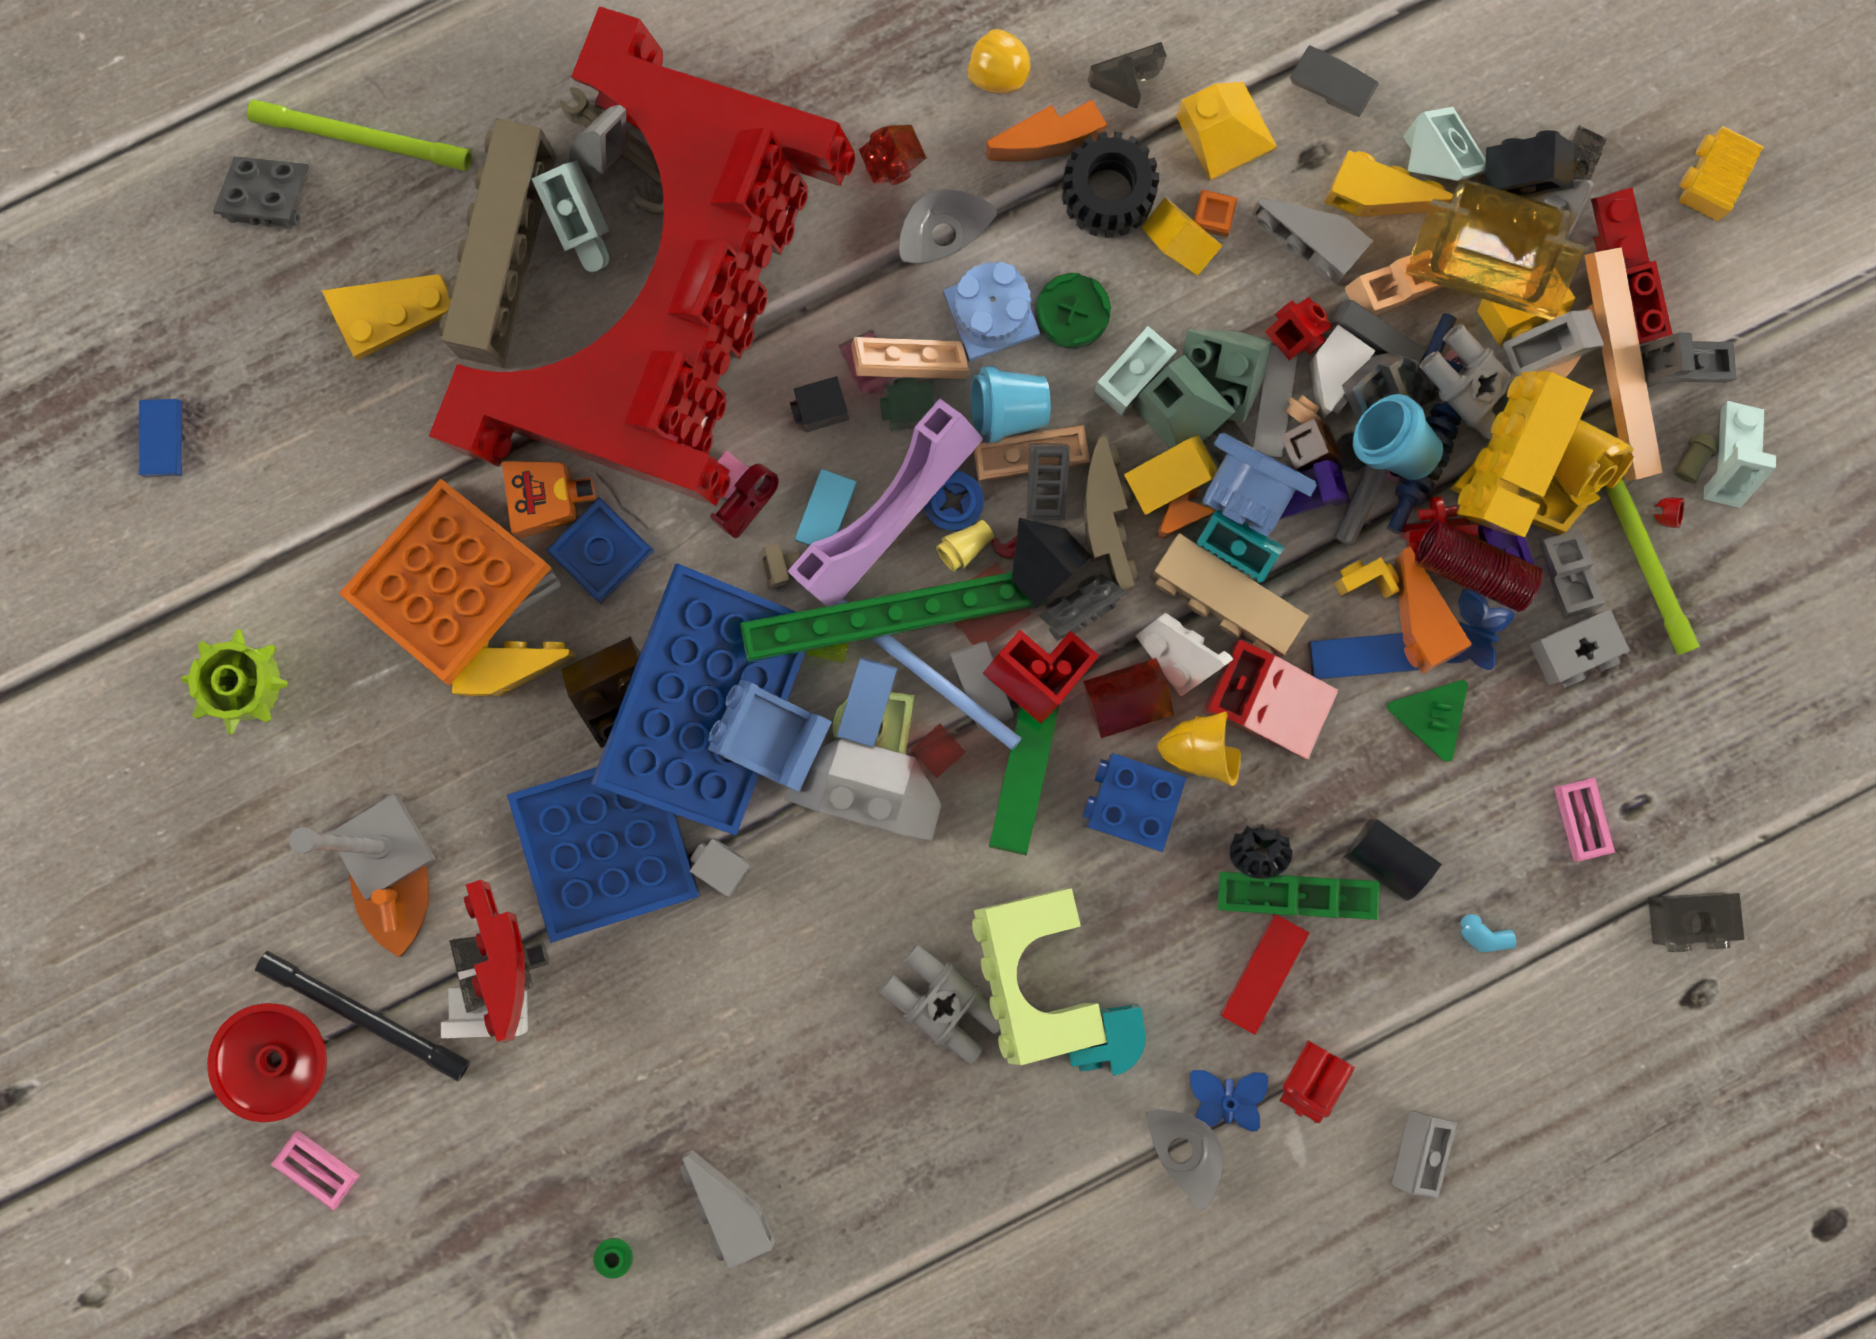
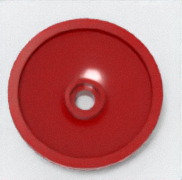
(243, 1067)

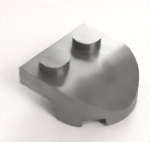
(1384, 377)

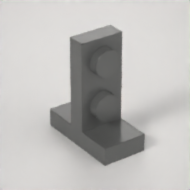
(1684, 360)

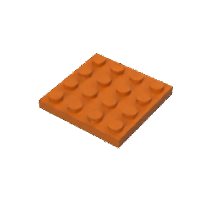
(445, 581)

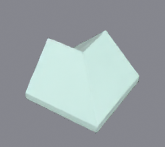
(1443, 146)

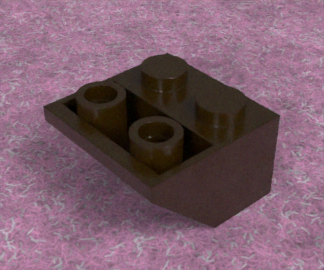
(599, 685)

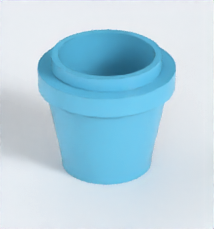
(1008, 403)
(1397, 438)

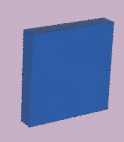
(599, 550)

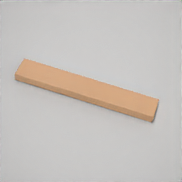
(1623, 360)

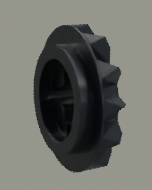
(1255, 863)

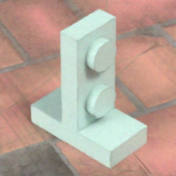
(1740, 456)

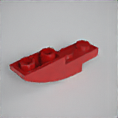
(1620, 227)
(503, 975)

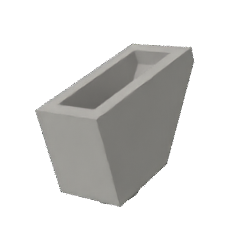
(1554, 342)

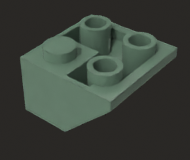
(1231, 363)
(1182, 404)

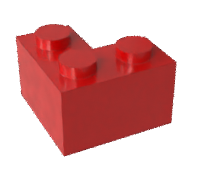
(1037, 678)

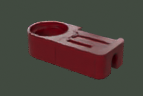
(745, 501)

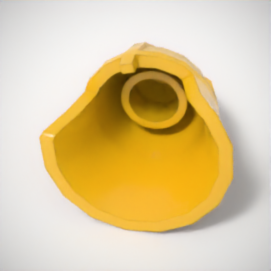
(1200, 749)

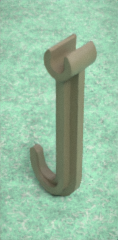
(636, 153)

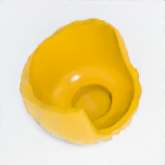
(999, 63)

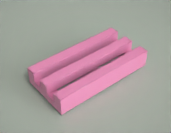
(1570, 823)
(326, 1159)

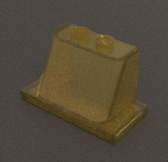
(1498, 249)

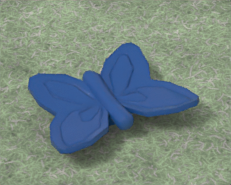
(1481, 629)
(1231, 1102)

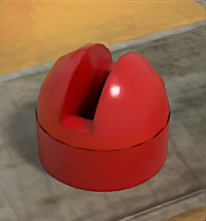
(1672, 512)

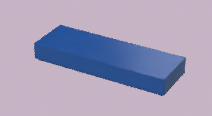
(1358, 656)

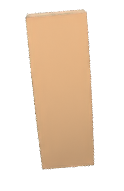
(1388, 288)

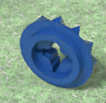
(970, 505)

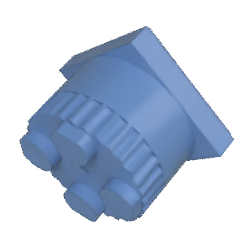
(1253, 485)

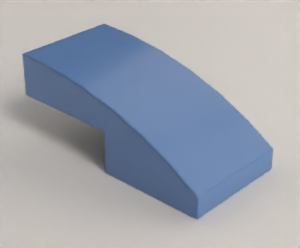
(867, 702)

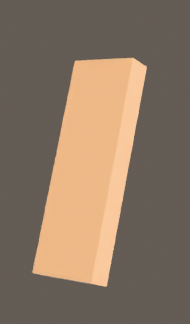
(909, 358)
(1011, 454)

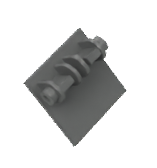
(261, 192)
(1093, 596)

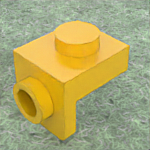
(1358, 574)

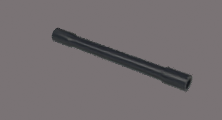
(292, 977)

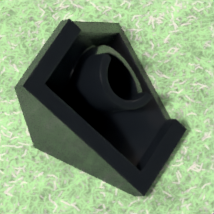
(1044, 559)

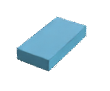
(826, 507)

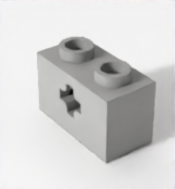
(1602, 644)

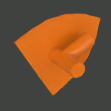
(395, 912)

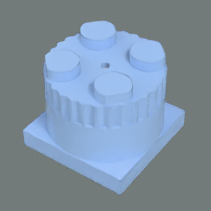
(991, 309)

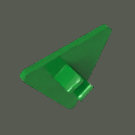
(1433, 716)

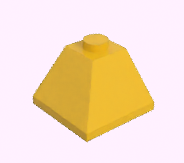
(1224, 128)

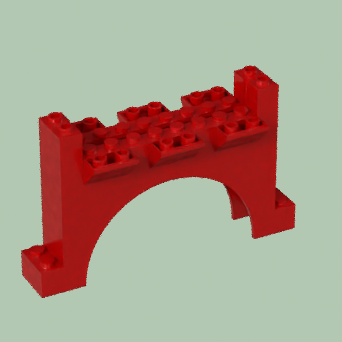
(730, 197)

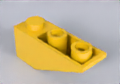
(1374, 189)
(506, 668)

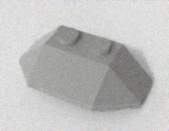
(870, 789)

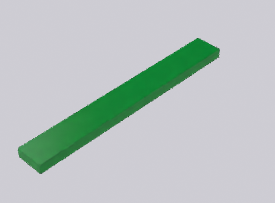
(881, 616)

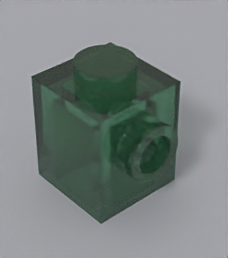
(906, 403)

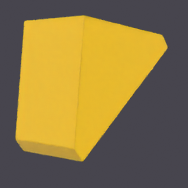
(1181, 237)

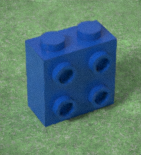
(1134, 801)

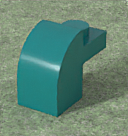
(1124, 1042)

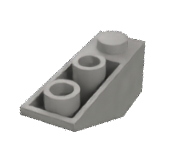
(1320, 237)
(734, 1217)

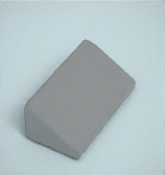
(1423, 1154)

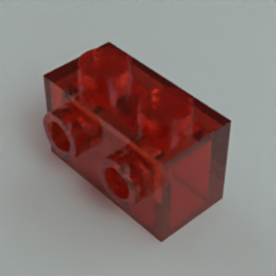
(1127, 700)

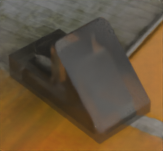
(1119, 75)

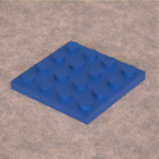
(598, 854)

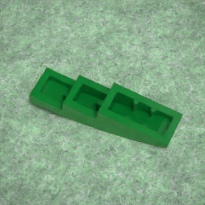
(1022, 783)
(1300, 896)

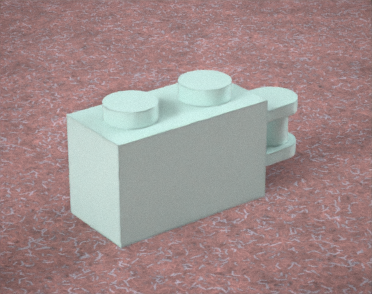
(574, 213)

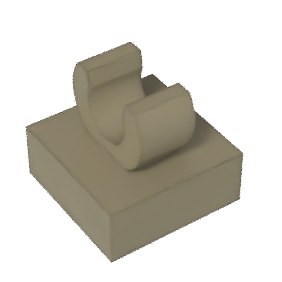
(776, 565)

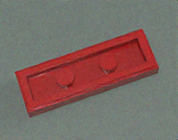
(1264, 974)

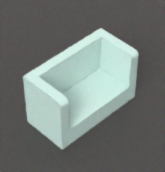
(1134, 370)

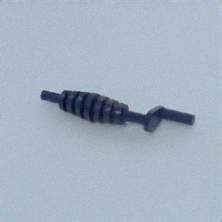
(1443, 423)

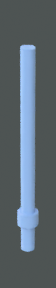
(947, 690)

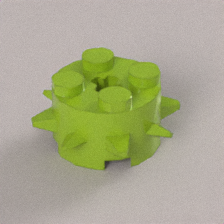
(212, 679)

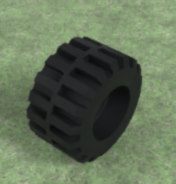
(1115, 155)

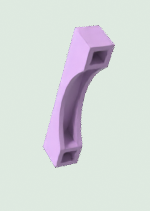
(936, 451)

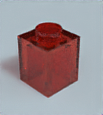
(938, 751)

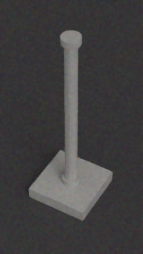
(375, 846)

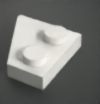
(1180, 653)

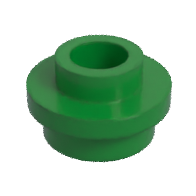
(615, 1246)

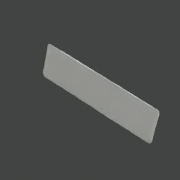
(1274, 401)

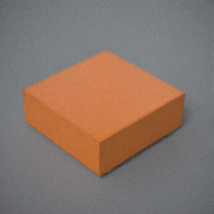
(1215, 212)

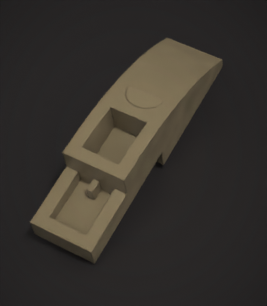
(1103, 501)

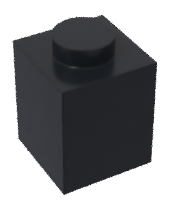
(819, 404)

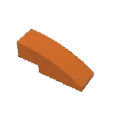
(1047, 134)

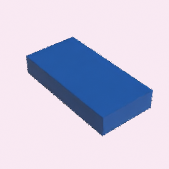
(160, 437)

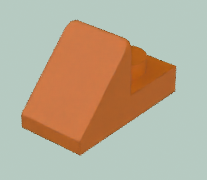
(1183, 514)

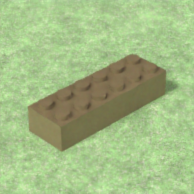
(497, 244)

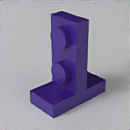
(1330, 490)

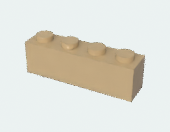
(1228, 596)

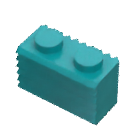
(1240, 545)

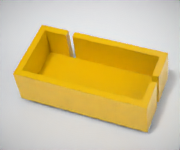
(1523, 451)

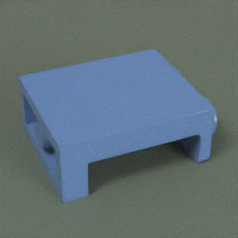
(768, 735)

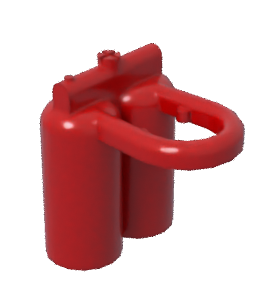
(1315, 1082)

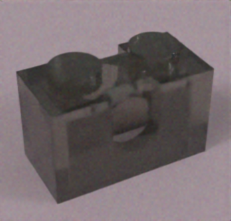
(1718, 914)

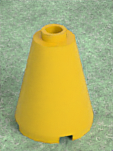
(1591, 463)

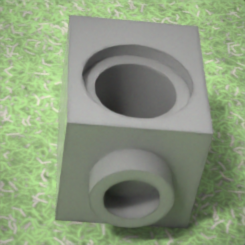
(720, 866)

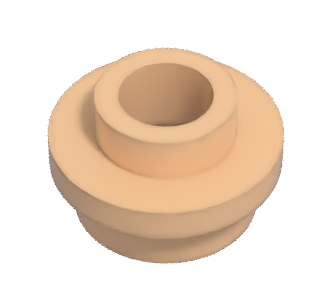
(1303, 409)

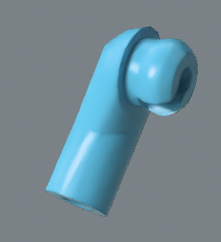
(1482, 938)

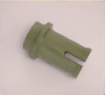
(1696, 457)

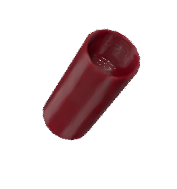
(1473, 564)

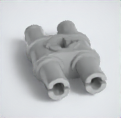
(1480, 374)
(921, 1007)

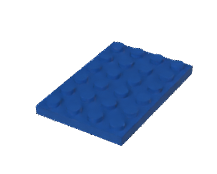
(680, 692)

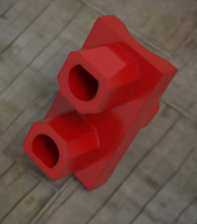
(1437, 511)

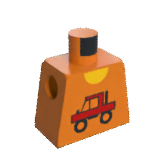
(542, 496)

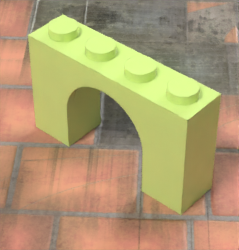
(1004, 935)

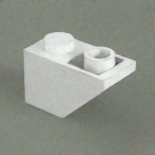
(1333, 366)

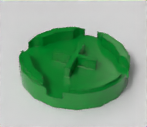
(1073, 310)

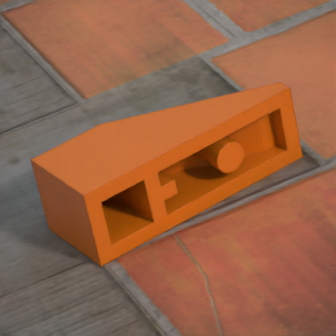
(1426, 621)

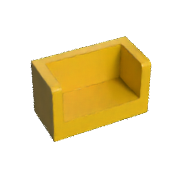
(1171, 474)

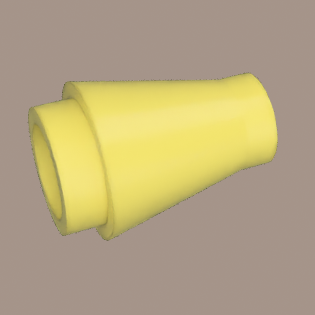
(962, 546)

